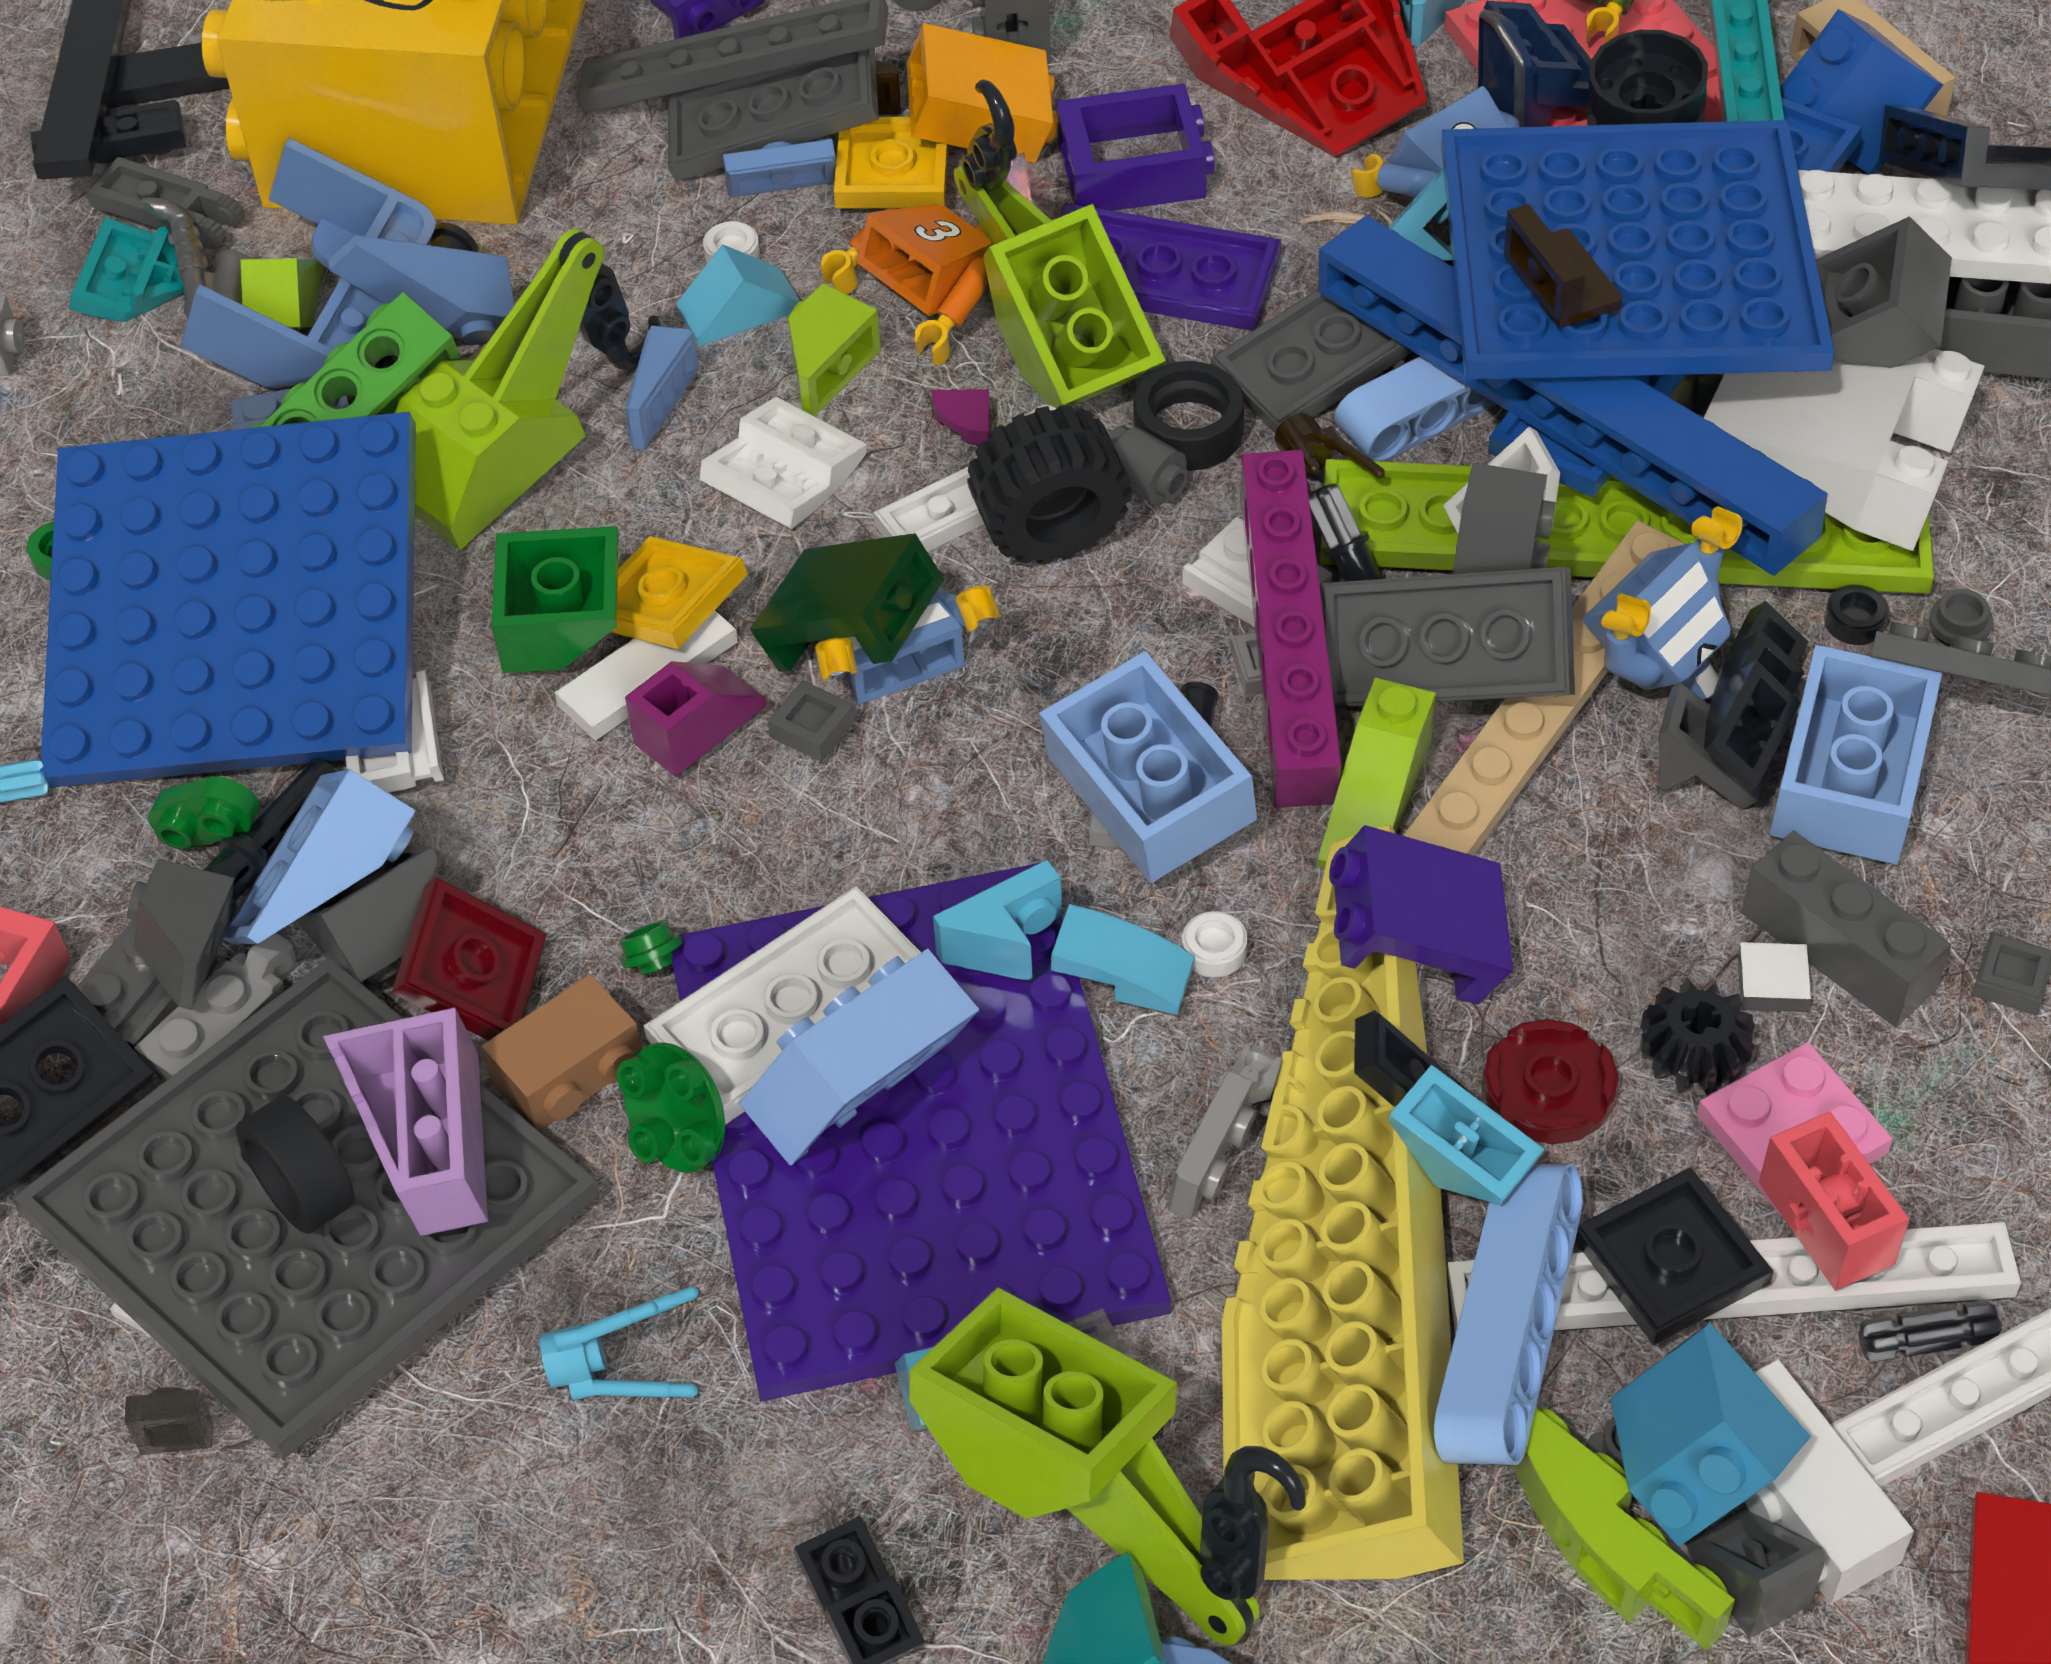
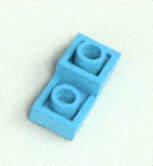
(1112, 951)

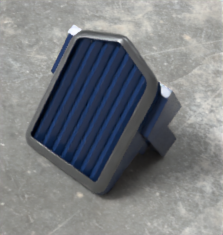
(1530, 63)

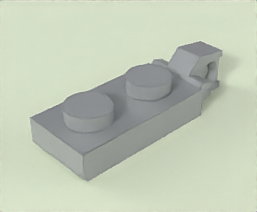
(222, 1005)
(1225, 1123)

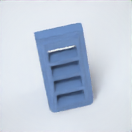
(660, 379)

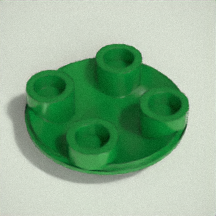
(671, 1108)

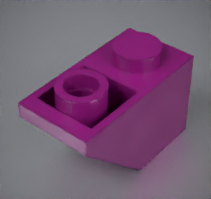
(688, 711)

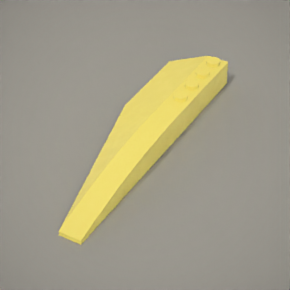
(1343, 1298)

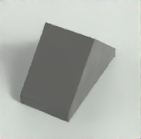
(1761, 1566)

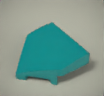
(126, 273)
(1107, 1620)

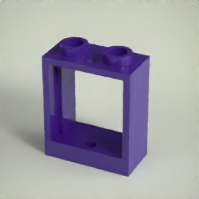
(1138, 179)

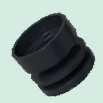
(1647, 80)

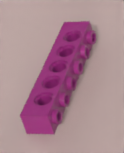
(1289, 630)

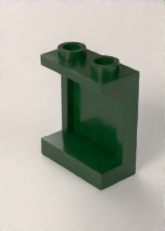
(848, 591)

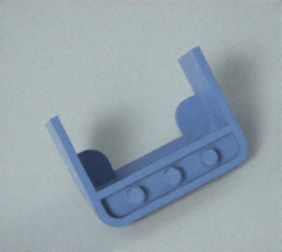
(342, 206)

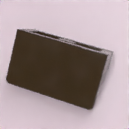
(1557, 269)

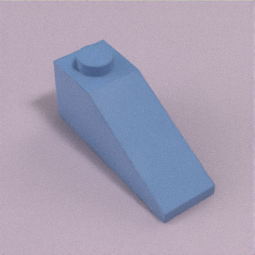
(456, 287)

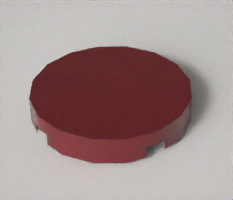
(1550, 1081)

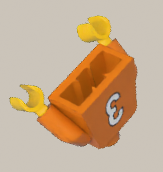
(926, 259)

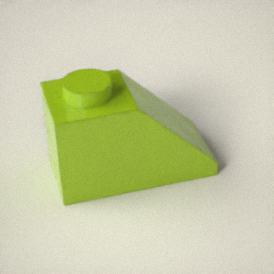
(282, 289)
(830, 344)

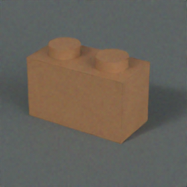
(562, 1052)

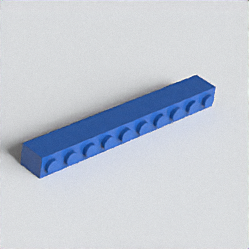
(1605, 419)

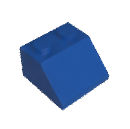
(1853, 76)

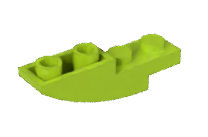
(1623, 1559)

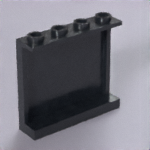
(1959, 152)

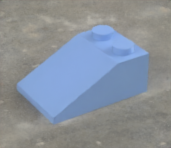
(331, 844)

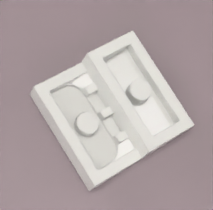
(783, 462)

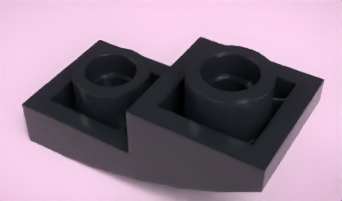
(858, 1595)

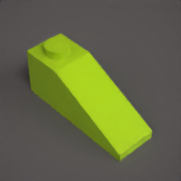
(1381, 761)

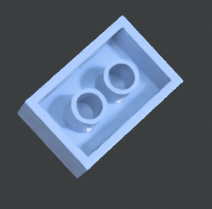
(1856, 754)
(1148, 766)

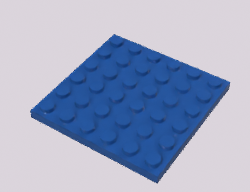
(1683, 219)
(231, 601)

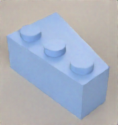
(856, 1051)

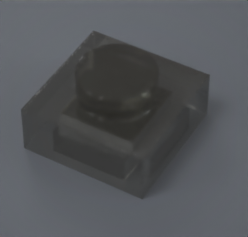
(169, 1421)

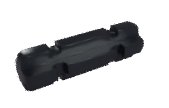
(1928, 1330)

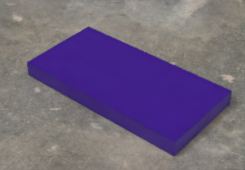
(1192, 267)

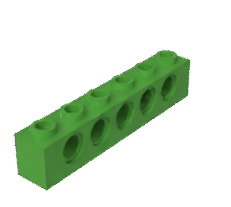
(349, 369)

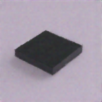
(1672, 1255)

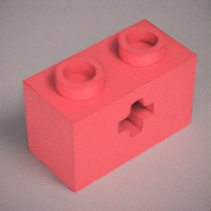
(1833, 1200)

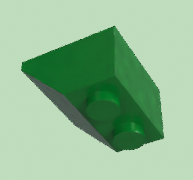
(553, 595)

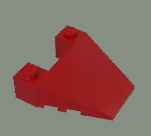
(1316, 70)

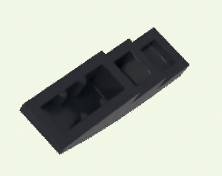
(1755, 695)

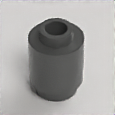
(1152, 465)

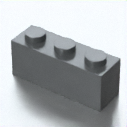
(1848, 928)

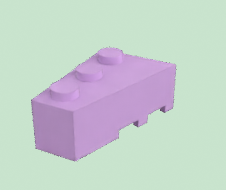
(423, 1113)

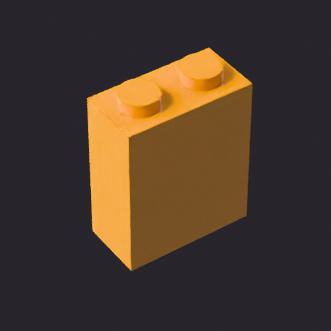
(944, 97)

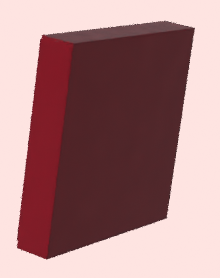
(469, 960)

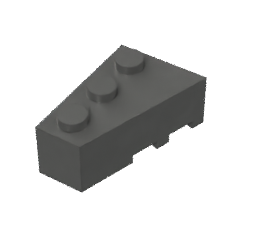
(1503, 521)

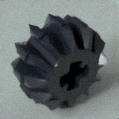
(1697, 1036)

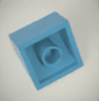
(1701, 1434)

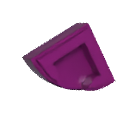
(964, 412)

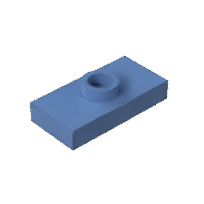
(779, 167)

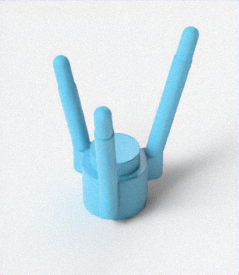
(577, 1352)

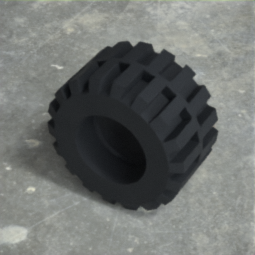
(1049, 484)

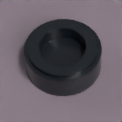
(1856, 614)

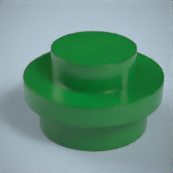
(649, 947)

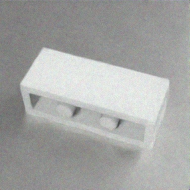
(1830, 1499)

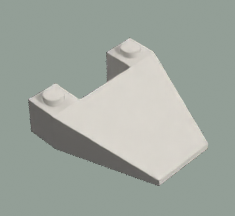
(1840, 431)

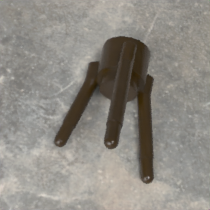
(1305, 434)

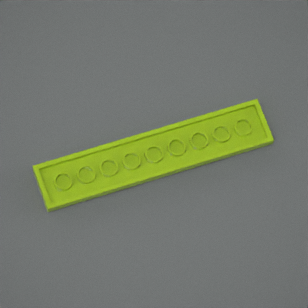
(1415, 532)

